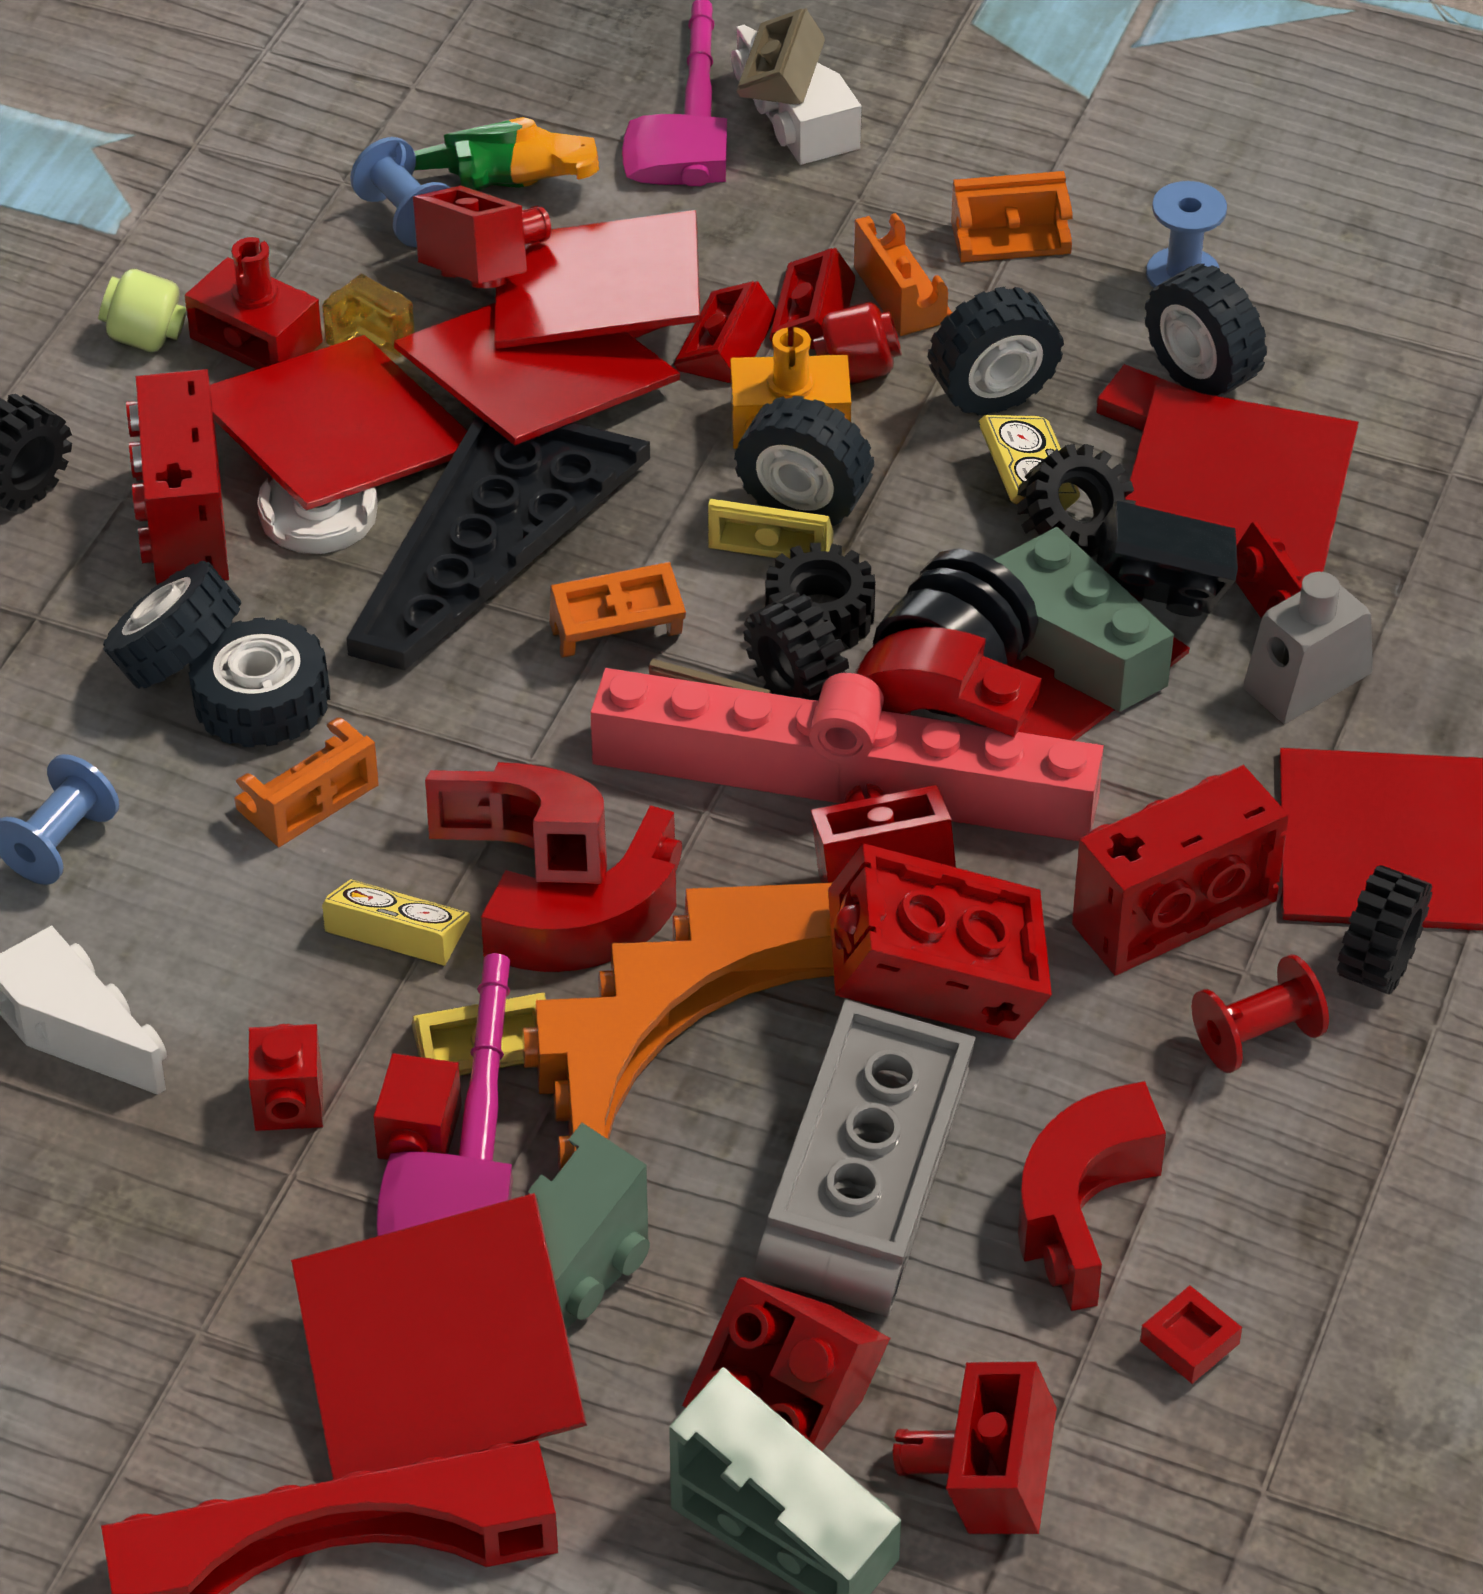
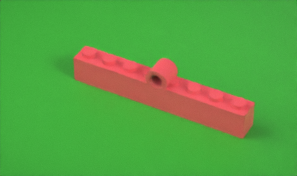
(842, 743)

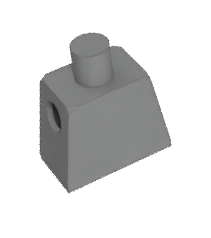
(1309, 648)

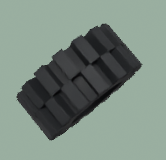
(29, 450)
(1087, 473)
(829, 575)
(794, 647)
(1384, 929)

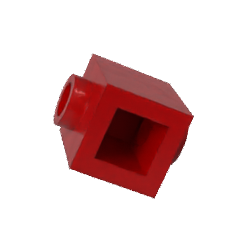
(285, 1077)

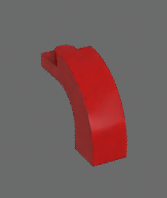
(949, 674)
(525, 806)
(577, 923)
(1079, 1153)

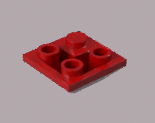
(794, 1356)

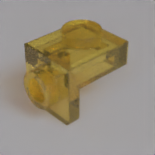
(369, 310)

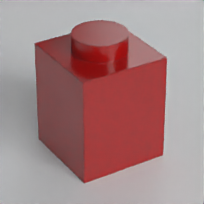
(417, 1106)

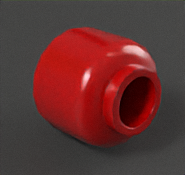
(864, 336)

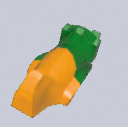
(510, 155)

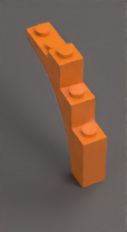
(720, 951)

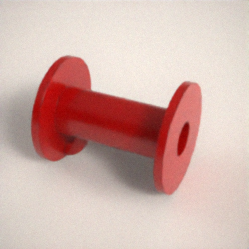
(1294, 999)

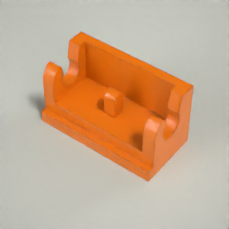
(1011, 216)
(897, 277)
(615, 605)
(312, 787)

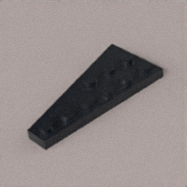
(483, 526)

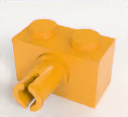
(788, 375)

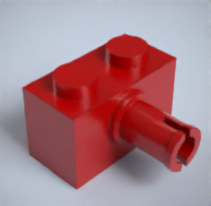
(476, 234)
(251, 313)
(902, 822)
(996, 1453)

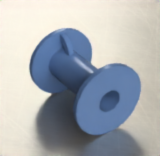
(386, 173)
(1188, 212)
(77, 793)

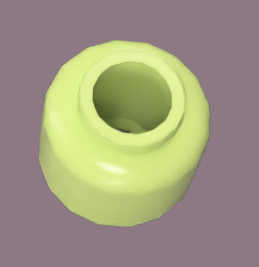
(142, 310)

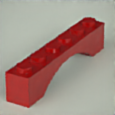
(473, 1505)

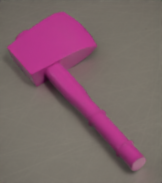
(687, 145)
(438, 1185)

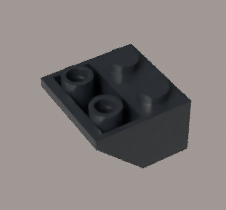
(1168, 557)

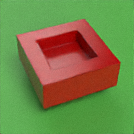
(1190, 1334)

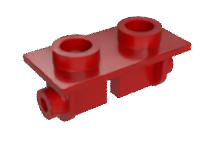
(1265, 570)

